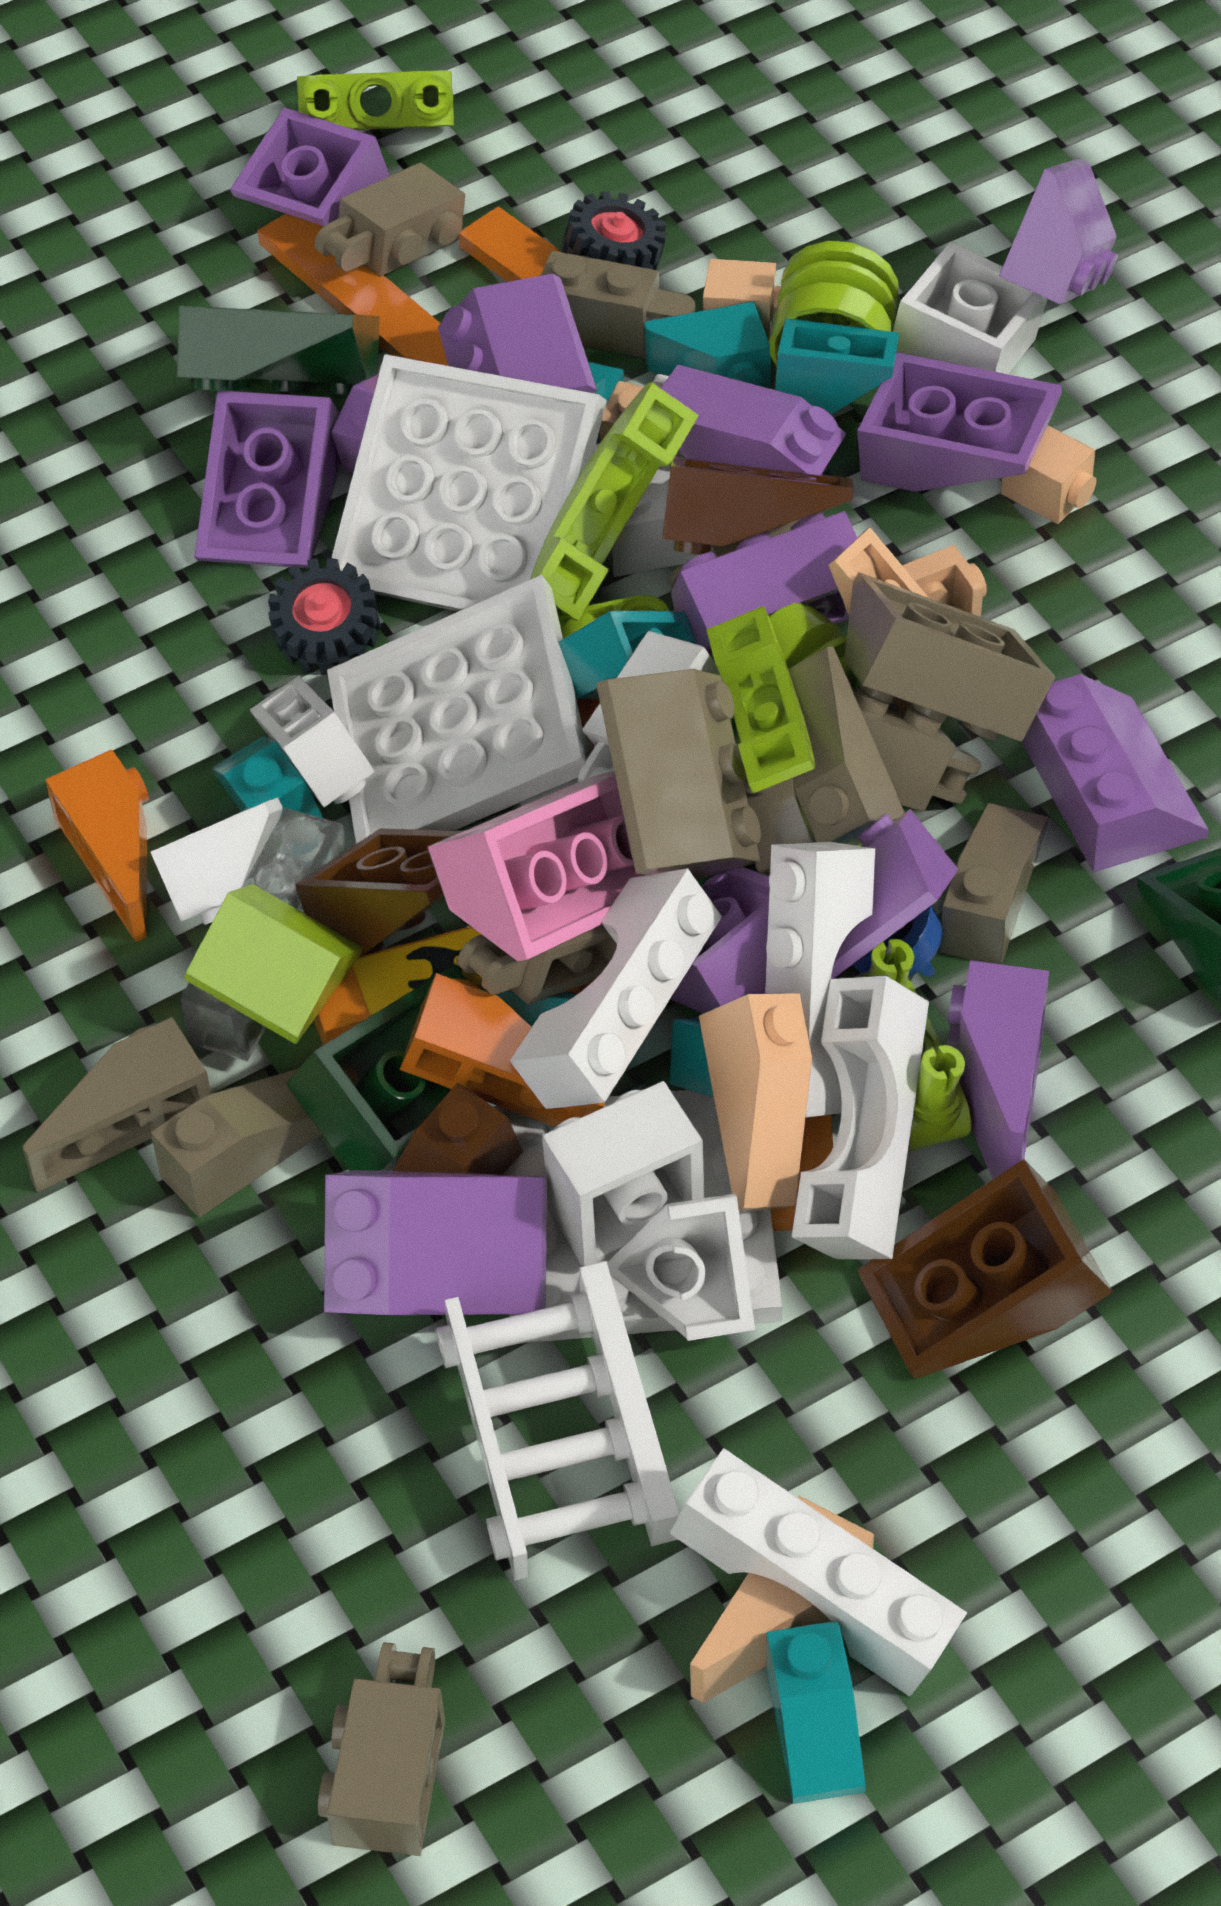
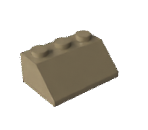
(943, 660)
(679, 772)

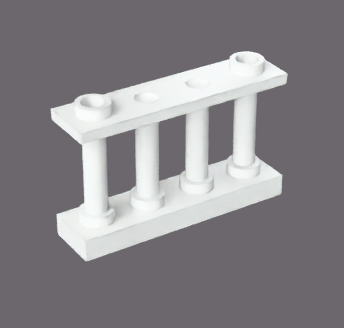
(609, 1374)

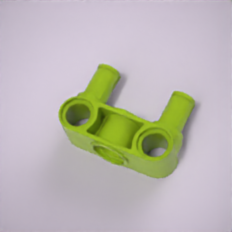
(416, 99)
(940, 1103)

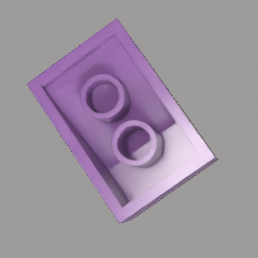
(752, 424)
(951, 425)
(267, 479)
(1000, 1035)
(431, 1237)

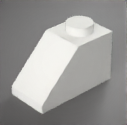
(215, 860)

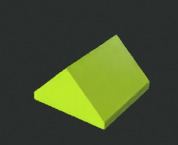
(271, 961)

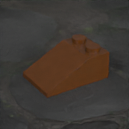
(731, 502)
(376, 886)
(985, 1275)

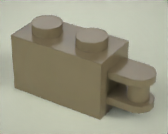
(394, 221)
(614, 301)
(916, 754)
(545, 974)
(385, 1756)

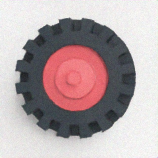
(615, 231)
(323, 615)

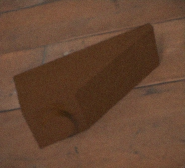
(462, 1137)

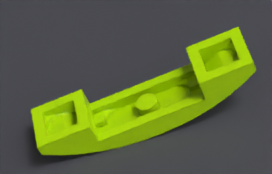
(607, 494)
(765, 701)

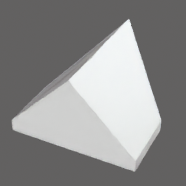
(691, 1267)

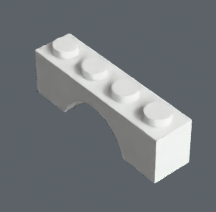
(813, 905)
(588, 1042)
(876, 1045)
(762, 1529)

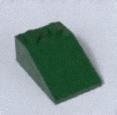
(1189, 907)
(361, 1094)

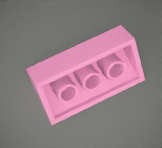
(540, 868)

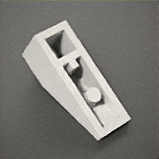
(314, 742)

